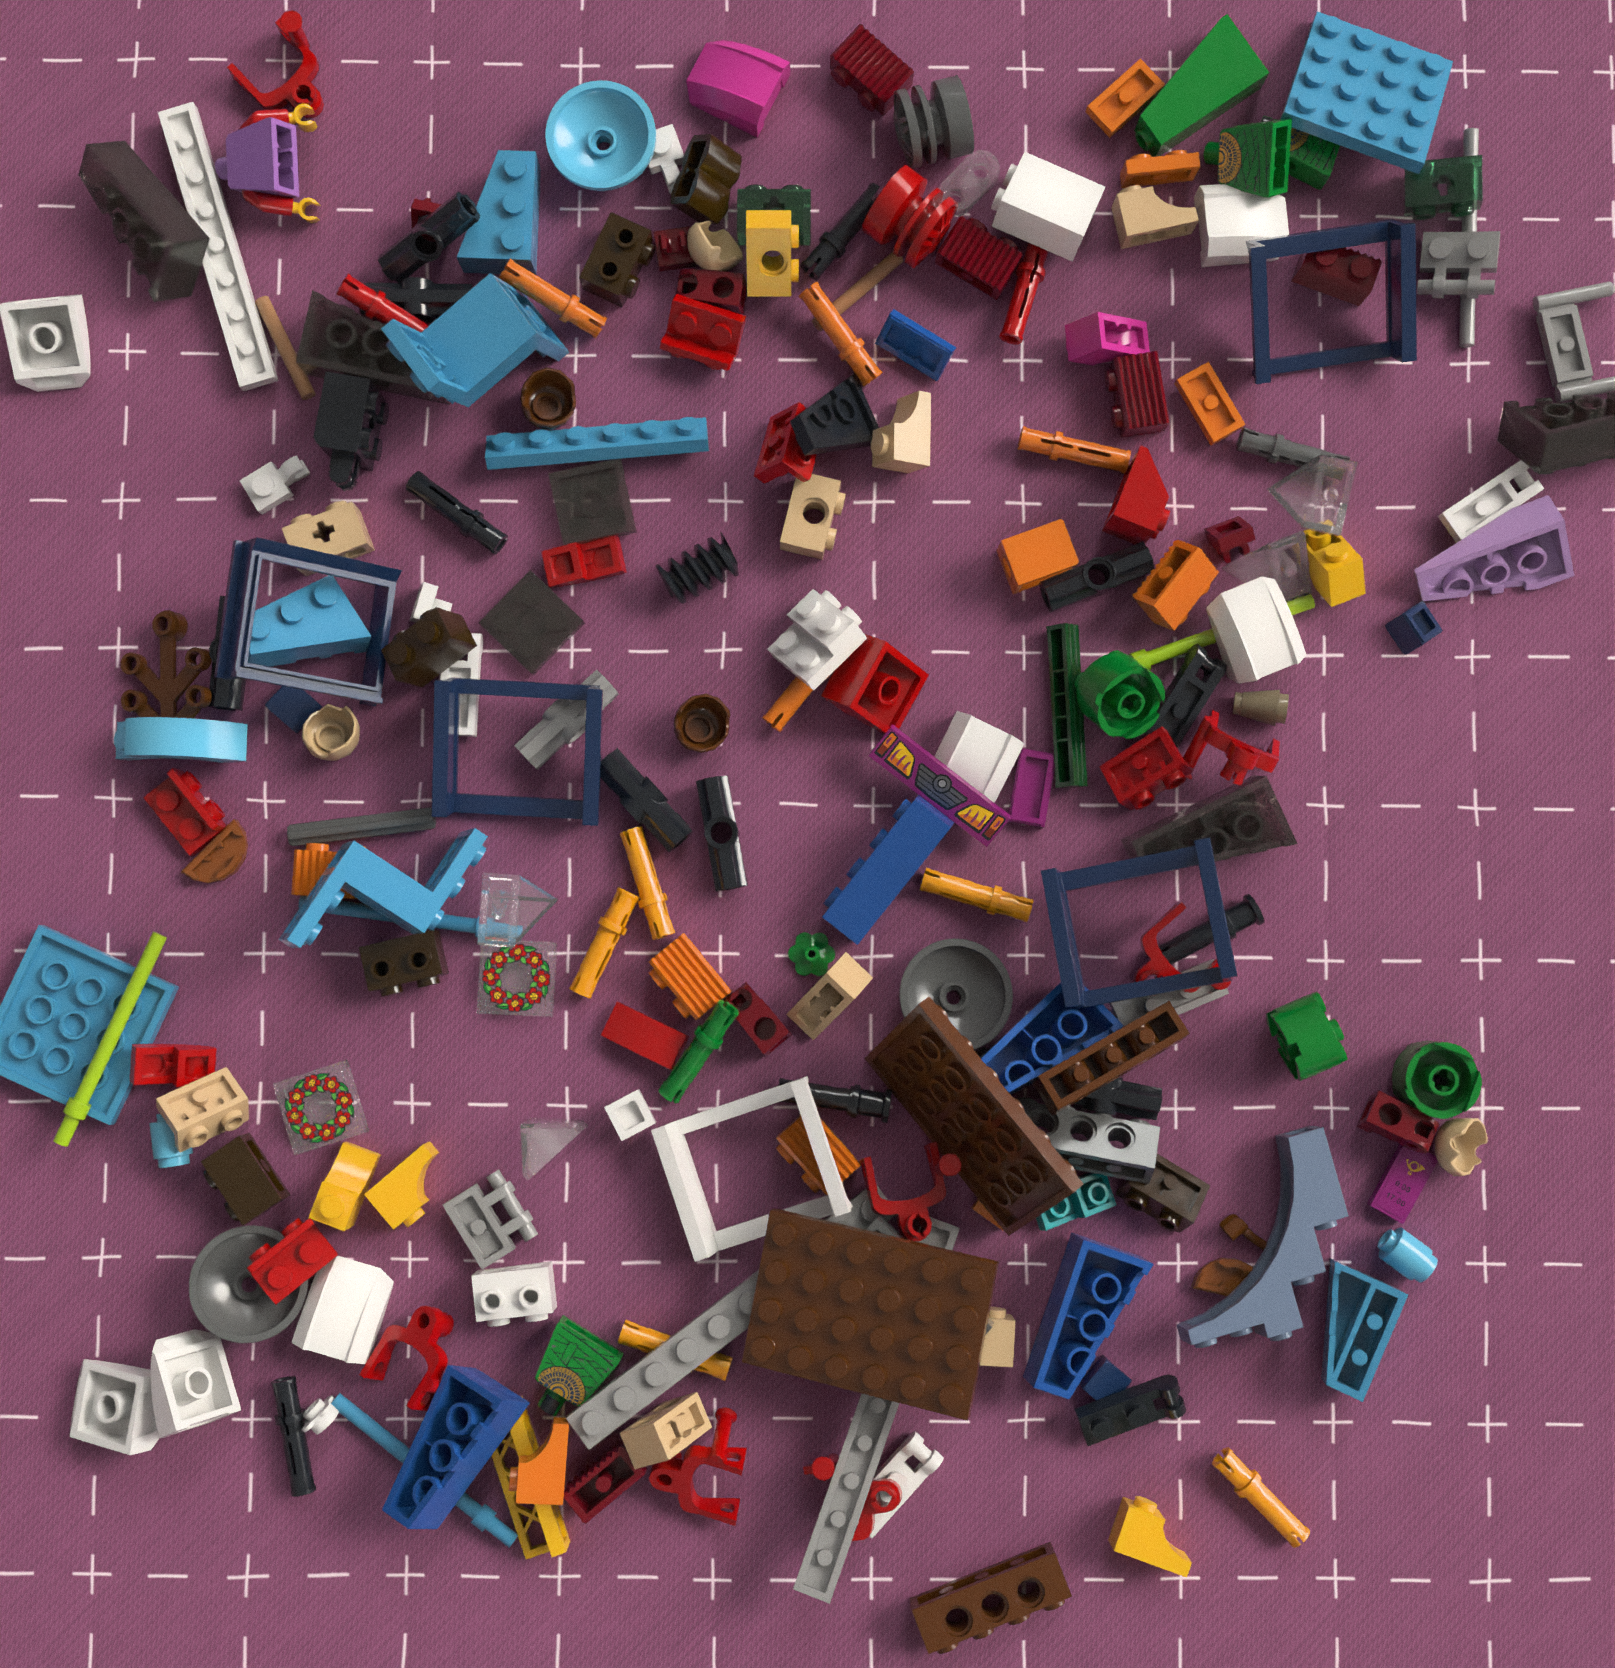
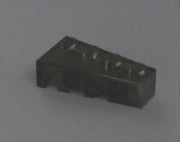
(146, 218)
(352, 345)
(1559, 434)
(1236, 820)

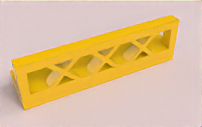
(548, 1516)

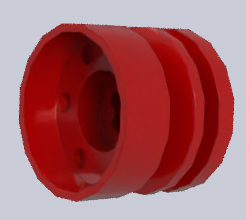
(915, 220)

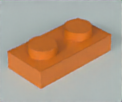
(1125, 98)
(1171, 168)
(1209, 403)

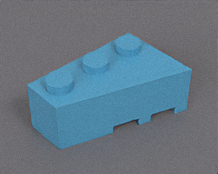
(507, 217)
(307, 625)
(1357, 1328)

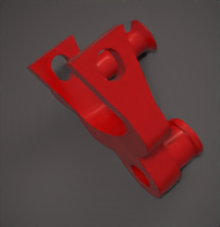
(299, 85)
(1239, 754)
(1157, 963)
(913, 1208)
(422, 1334)
(823, 1470)
(677, 1474)

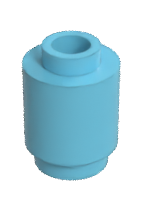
(164, 1145)
(1407, 1254)

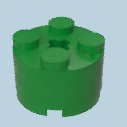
(1119, 695)
(1306, 1036)
(1458, 1076)

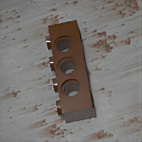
(1110, 1058)
(969, 1591)

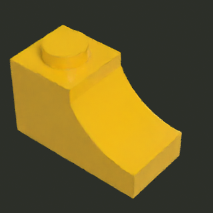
(344, 1187)
(402, 1192)
(1141, 1535)

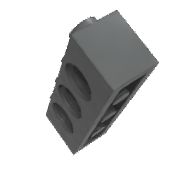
(1096, 1154)

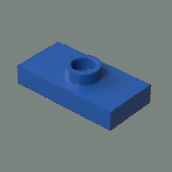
(915, 345)

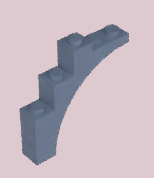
(1292, 1254)

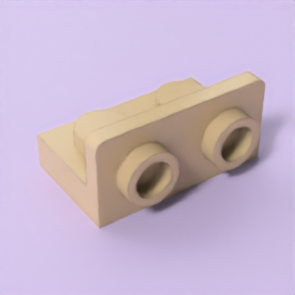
(204, 1109)

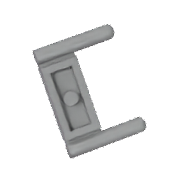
(1565, 341)

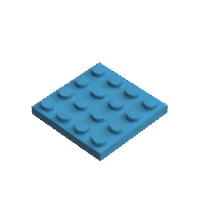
(1367, 92)
(60, 1013)

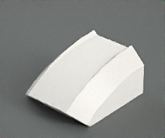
(1232, 218)
(47, 342)
(1255, 630)
(979, 753)
(344, 1310)
(190, 1382)
(114, 1407)

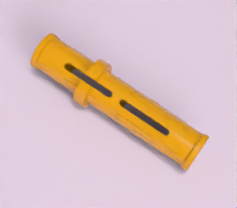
(647, 883)
(981, 896)
(604, 942)
(648, 1339)
(1248, 1484)

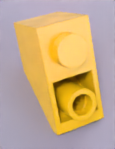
(1334, 567)

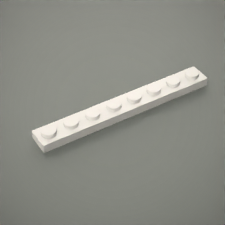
(222, 257)

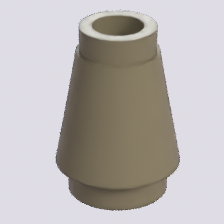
(1263, 706)

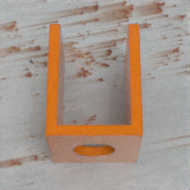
(1036, 555)

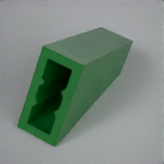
(1206, 86)

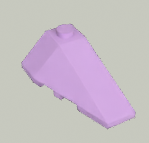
(1514, 550)

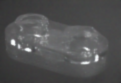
(966, 184)

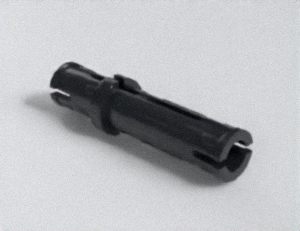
(833, 243)
(467, 520)
(294, 1440)

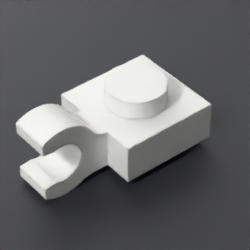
(667, 155)
(269, 485)

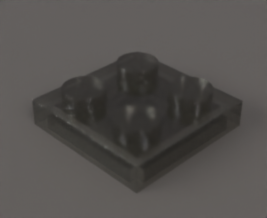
(592, 502)
(531, 622)

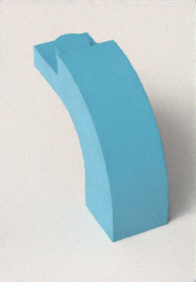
(181, 739)

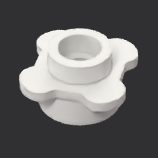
(319, 1415)

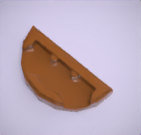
(221, 856)
(1221, 1275)

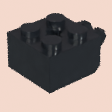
(350, 426)

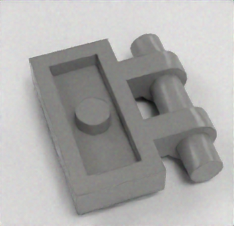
(1459, 253)
(481, 1227)

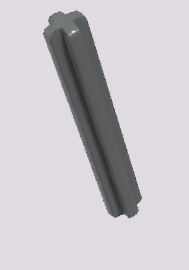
(361, 826)

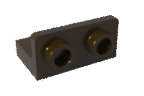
(1170, 1197)

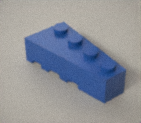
(887, 869)
(1047, 1038)
(1081, 1312)
(452, 1446)

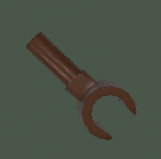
(1235, 1226)

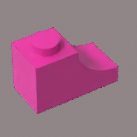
(1104, 337)

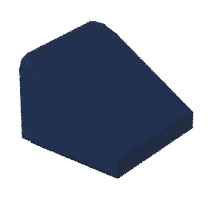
(1413, 628)
(293, 706)
(1104, 1379)

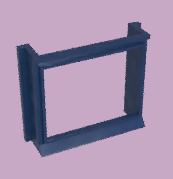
(1399, 284)
(240, 612)
(446, 749)
(1058, 883)

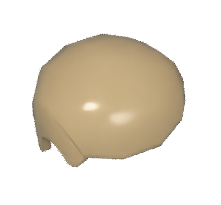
(713, 249)
(331, 733)
(1457, 1144)

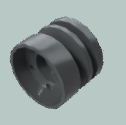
(927, 123)

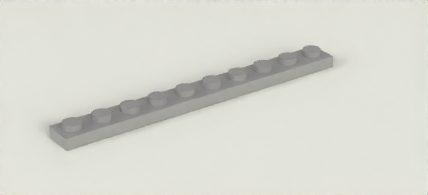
(685, 1349)
(853, 1476)

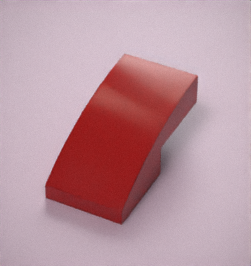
(583, 562)
(645, 1035)
(170, 1063)

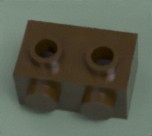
(617, 260)
(428, 647)
(404, 961)
(244, 1179)

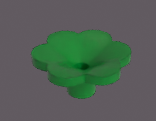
(823, 954)

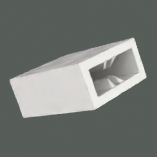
(1046, 205)

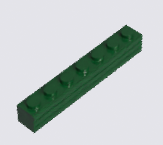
(1066, 714)

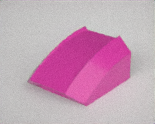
(737, 83)

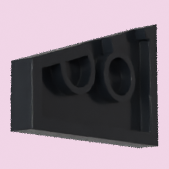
(836, 421)

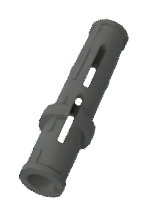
(1278, 449)

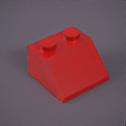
(1139, 502)
(876, 685)

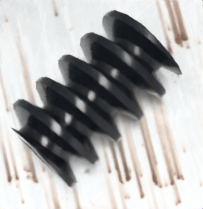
(699, 569)

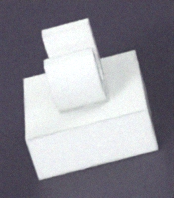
(426, 601)
(630, 1114)

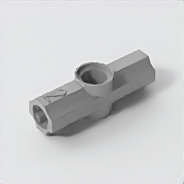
(561, 724)

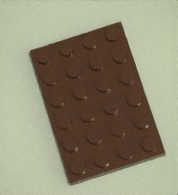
(972, 1116)
(870, 1313)

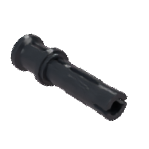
(1238, 918)
(853, 1100)

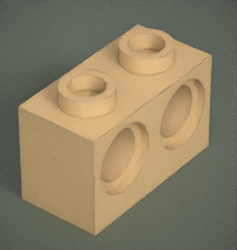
(665, 1430)

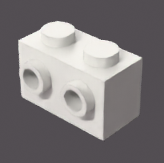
(514, 1292)

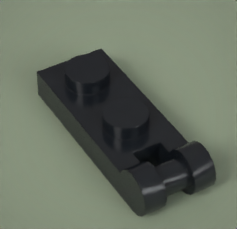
(1188, 693)
(1131, 1409)

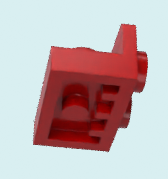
(703, 333)
(781, 451)
(1146, 770)
(186, 811)
(291, 1260)

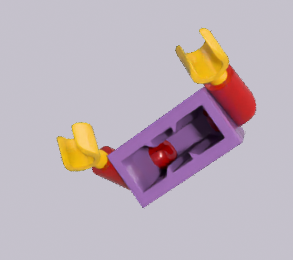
(264, 161)

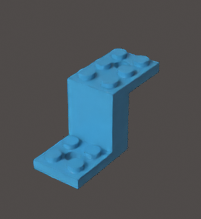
(474, 342)
(385, 888)

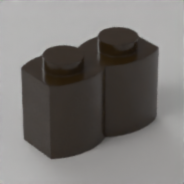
(706, 179)

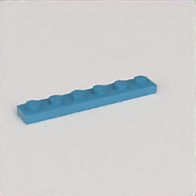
(596, 443)

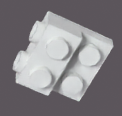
(818, 638)

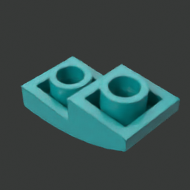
(1088, 1200)

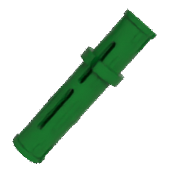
(703, 1044)

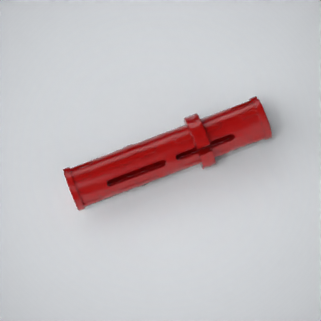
(1029, 274)
(376, 304)

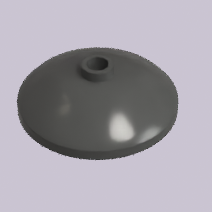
(971, 973)
(218, 1290)

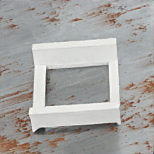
(687, 1189)

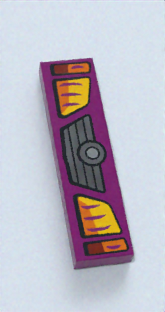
(939, 785)

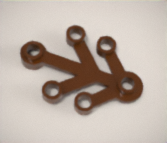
(168, 687)

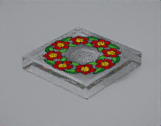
(517, 979)
(320, 1107)

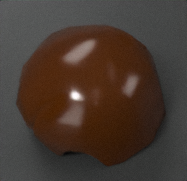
(548, 398)
(702, 723)

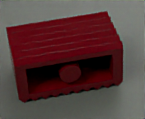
(870, 70)
(979, 257)
(1338, 273)
(1137, 394)
(602, 1482)

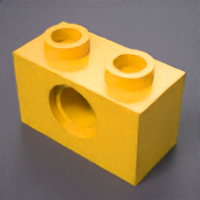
(770, 232)

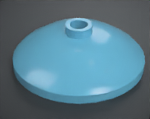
(595, 115)

